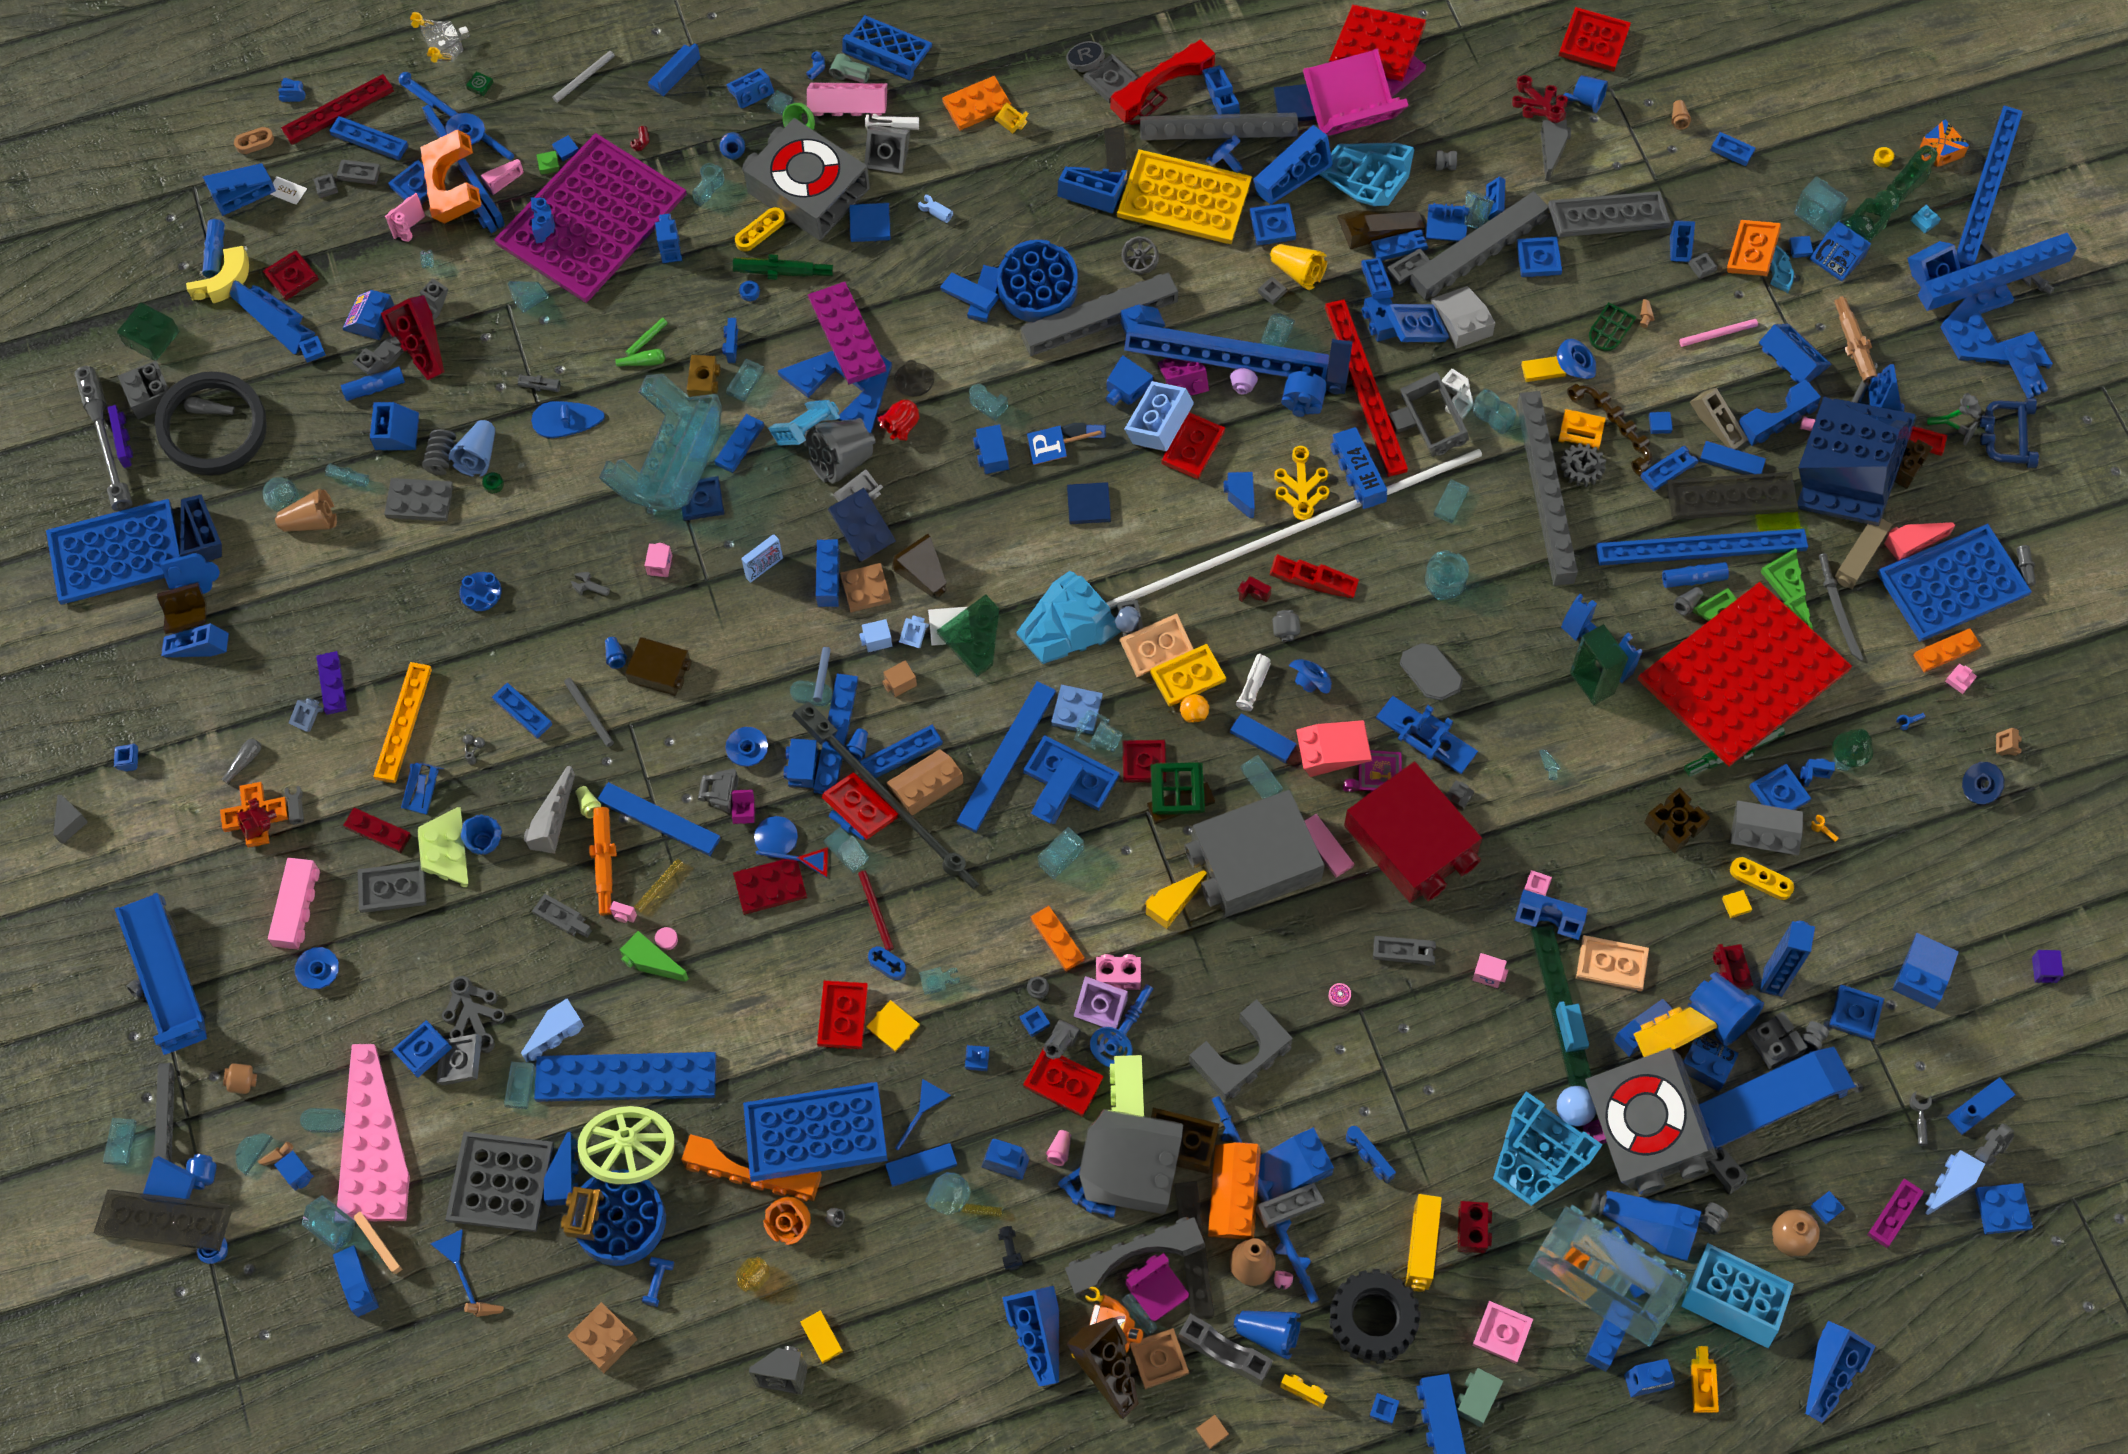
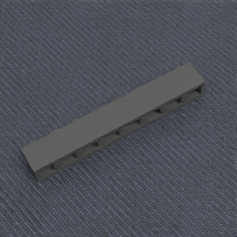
(1218, 126)
(1479, 245)
(1096, 314)

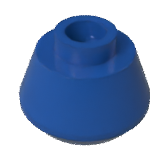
(210, 1256)

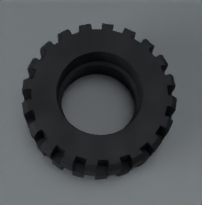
(1384, 1287)

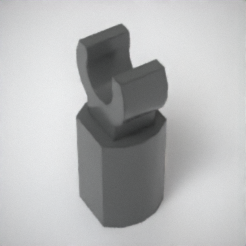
(295, 806)

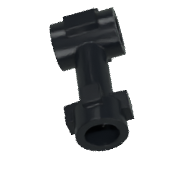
(1012, 1260)

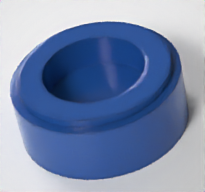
(749, 291)

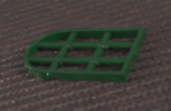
(1609, 320)

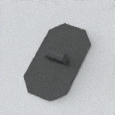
(1431, 671)

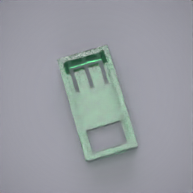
(1602, 647)

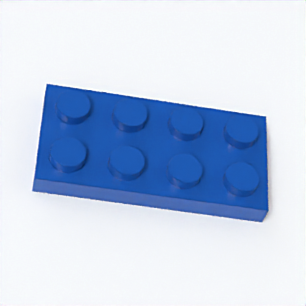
(1093, 783)

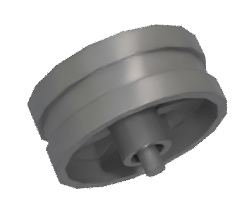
(1140, 255)

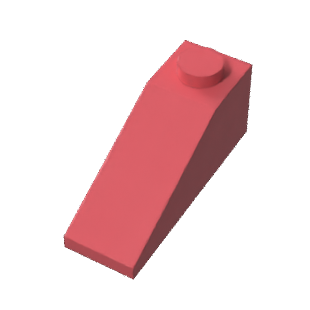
(1916, 537)

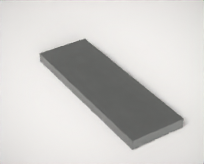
(1609, 214)

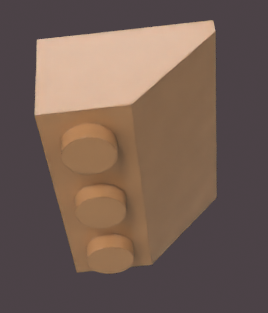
(926, 781)

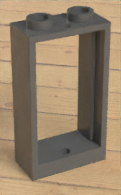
(1421, 388)

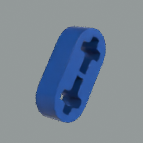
(889, 958)

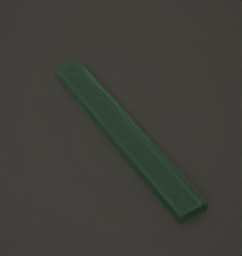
(1558, 991)

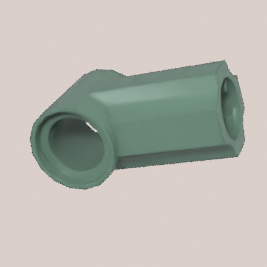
(844, 67)

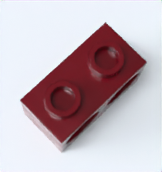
(1468, 1226)

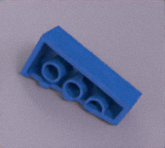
(1295, 166)

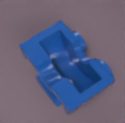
(543, 221)

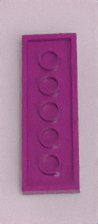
(847, 333)

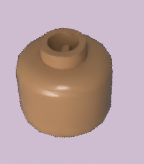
(239, 1078)

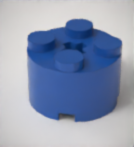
(1304, 393)

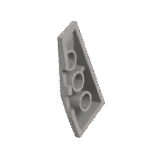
(548, 821)

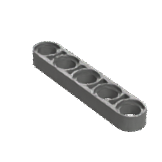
(164, 1111)

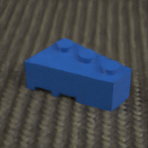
(239, 187)

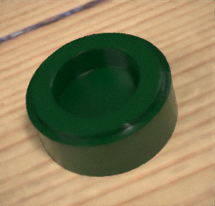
(492, 482)

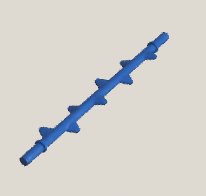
(1285, 1246)

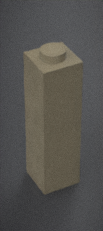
(1862, 553)

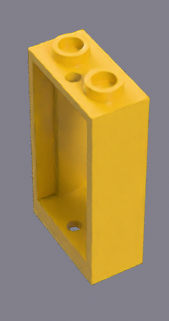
(1423, 1242)

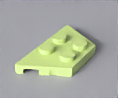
(442, 847)

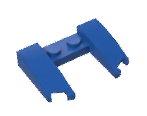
(1578, 622)

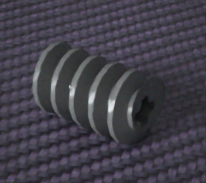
(438, 451)

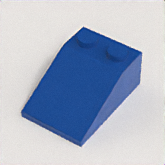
(1926, 971)
(1295, 1163)

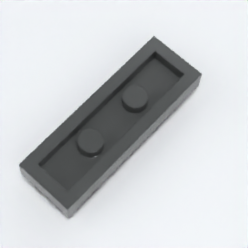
(1289, 1205)

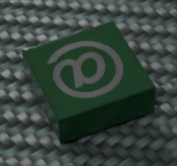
(479, 83)

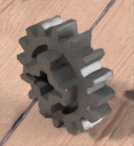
(1572, 464)

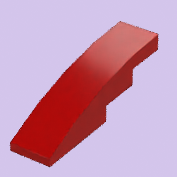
(1314, 577)

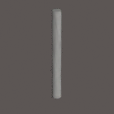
(583, 76)

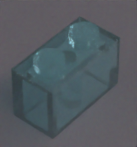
(328, 1223)

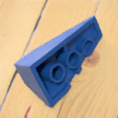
(1659, 1223)
(1037, 1324)

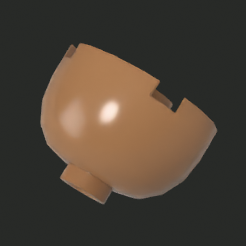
(1795, 1233)

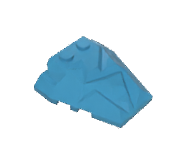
(1067, 620)
(1540, 1151)

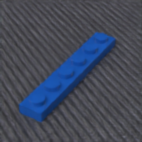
(839, 717)

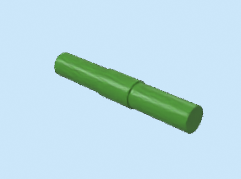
(646, 337)

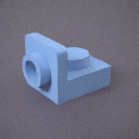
(913, 631)

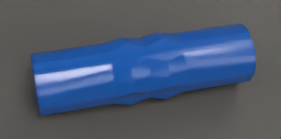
(213, 248)
(373, 383)
(1695, 575)

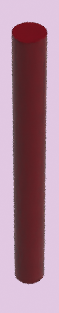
(875, 910)

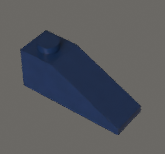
(1338, 366)

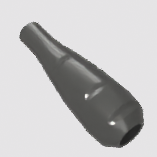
(203, 406)
(245, 755)

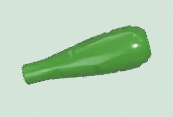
(644, 358)

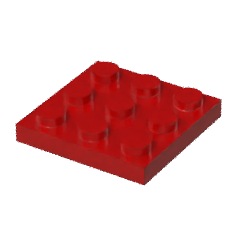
(1594, 39)

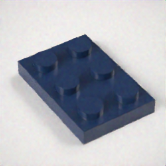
(861, 525)

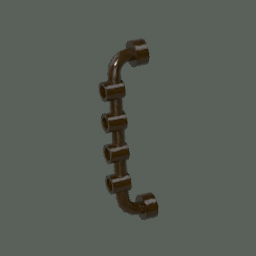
(1614, 414)

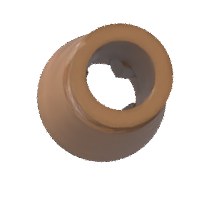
(1680, 115)

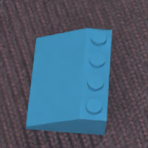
(1738, 1295)

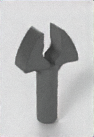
(588, 585)

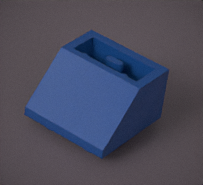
(393, 427)

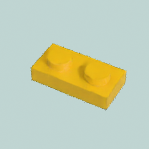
(1311, 1394)

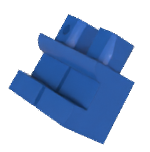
(668, 239)

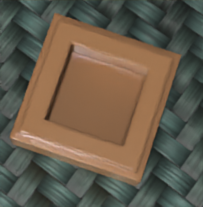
(1212, 1432)

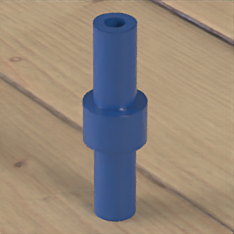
(844, 824)

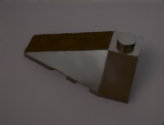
(1367, 226)

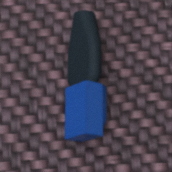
(1077, 429)

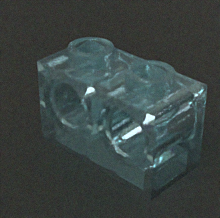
(1061, 853)

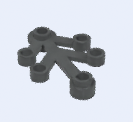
(472, 1010)

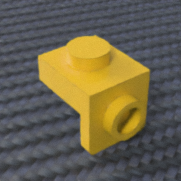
(1011, 118)

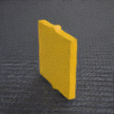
(893, 1026)

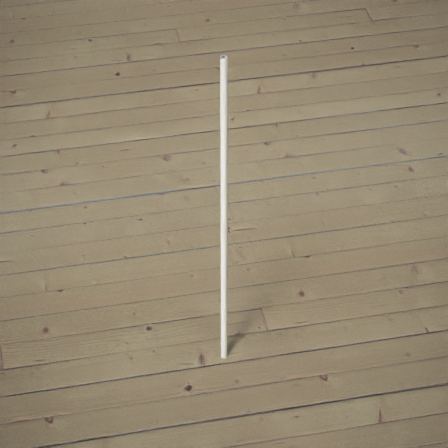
(1289, 531)

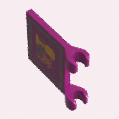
(1376, 772)

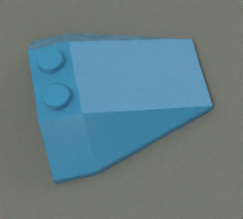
(1370, 170)

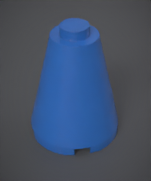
(1270, 1330)

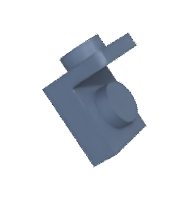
(305, 714)

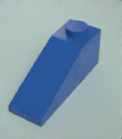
(196, 642)
(1057, 791)
(1625, 1038)
(355, 1281)

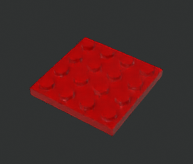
(1391, 33)

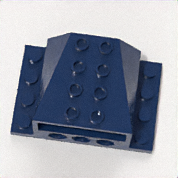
(1853, 460)

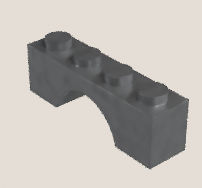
(1239, 1359)

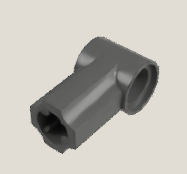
(1061, 1038)

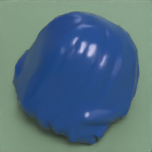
(481, 834)

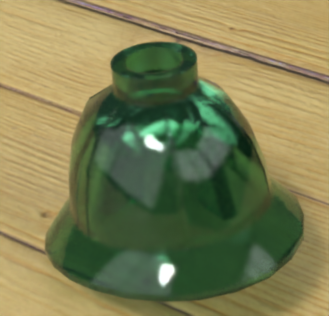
(1853, 748)

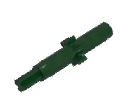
(776, 267)
(1711, 760)

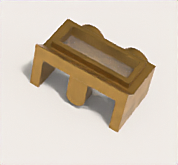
(581, 1213)

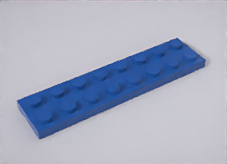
(625, 1076)

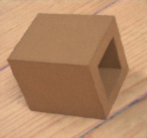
(899, 679)

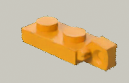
(1704, 1382)

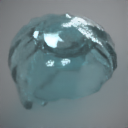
(279, 493)

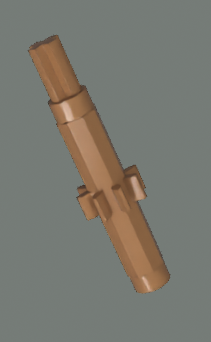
(1857, 344)

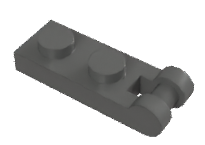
(1403, 950)

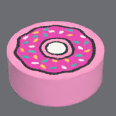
(1339, 995)

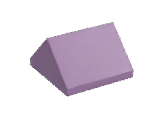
(1100, 1003)

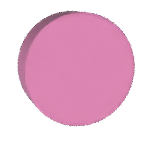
(666, 938)

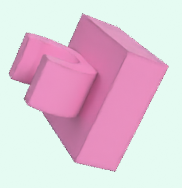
(1961, 678)

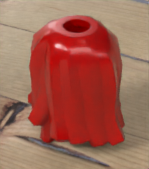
(900, 419)

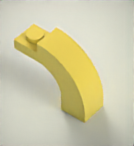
(219, 287)

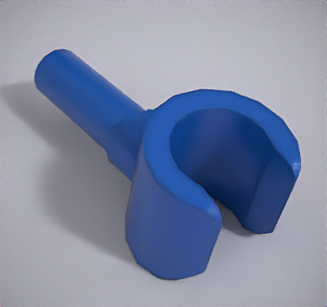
(1909, 720)

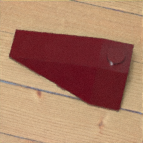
(415, 329)

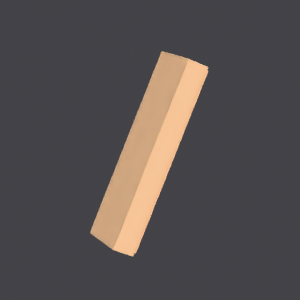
(377, 1243)

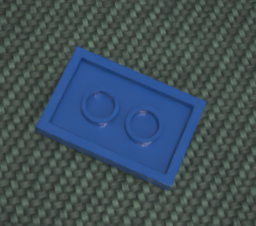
(1417, 322)

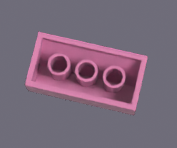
(847, 98)

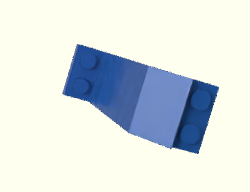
(162, 973)
(1775, 1095)

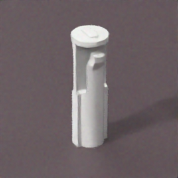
(904, 123)
(1254, 682)

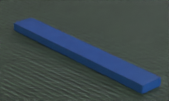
(466, 170)
(1006, 757)

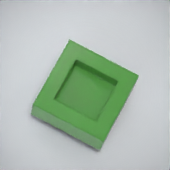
(548, 162)

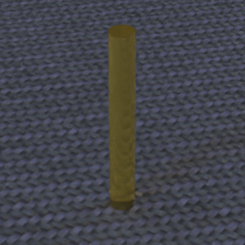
(660, 883)
(983, 1210)

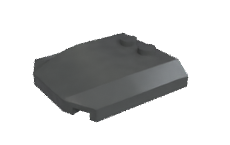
(1130, 1161)

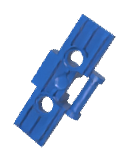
(1429, 730)

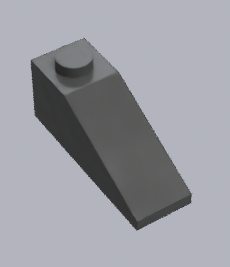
(1554, 141)

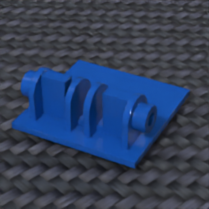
(1446, 222)

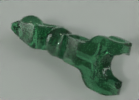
(1888, 200)

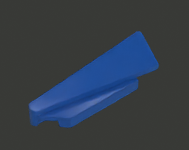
(273, 315)

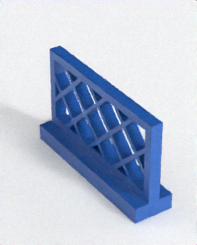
(881, 56)

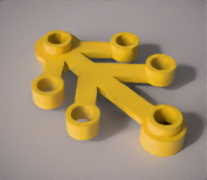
(1302, 486)

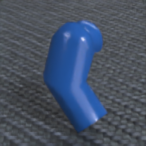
(818, 65)

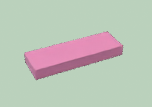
(1328, 847)

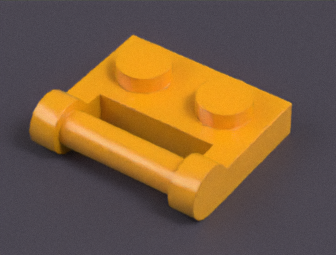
(1581, 424)

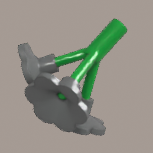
(1969, 407)

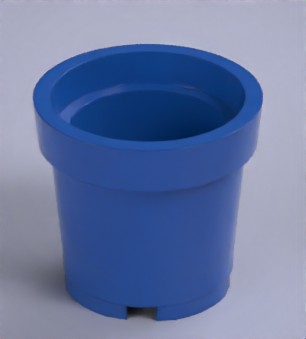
(1727, 1006)

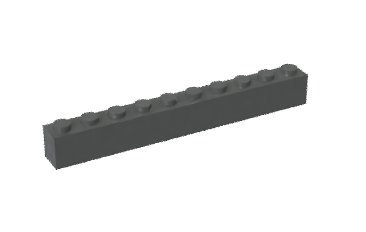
(1547, 488)

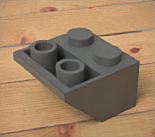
(144, 388)

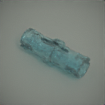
(347, 475)

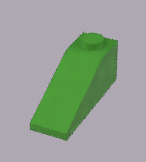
(650, 959)

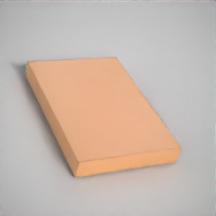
(1156, 644)
(1612, 963)

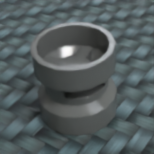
(1446, 160)
(1814, 1036)
(1713, 1218)

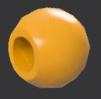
(1194, 708)

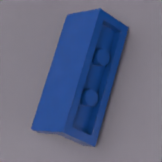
(674, 69)

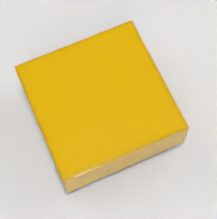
(1737, 904)

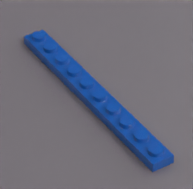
(1988, 186)
(1701, 547)

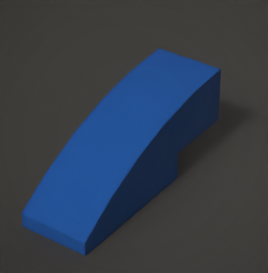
(1221, 91)

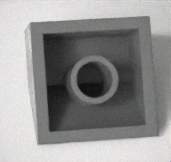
(886, 148)

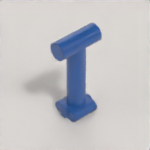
(661, 1265)

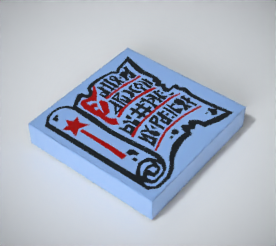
(762, 558)

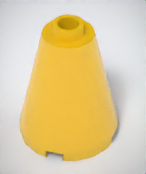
(1301, 264)

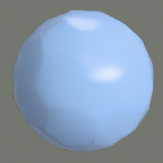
(1576, 1106)

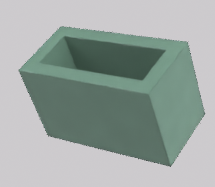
(1479, 1396)

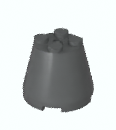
(838, 448)

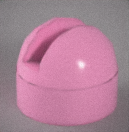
(1283, 1278)

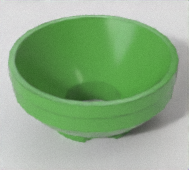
(795, 111)

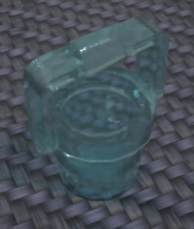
(1105, 735)

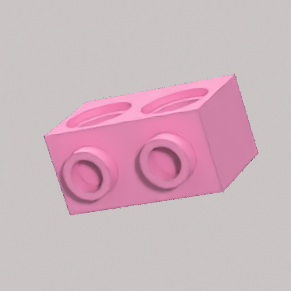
(1118, 977)

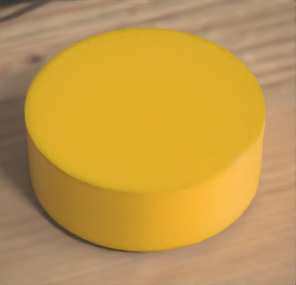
(1883, 157)

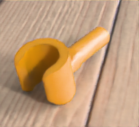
(1821, 827)

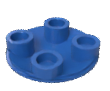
(480, 591)
(776, 835)

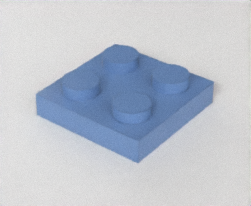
(1073, 705)

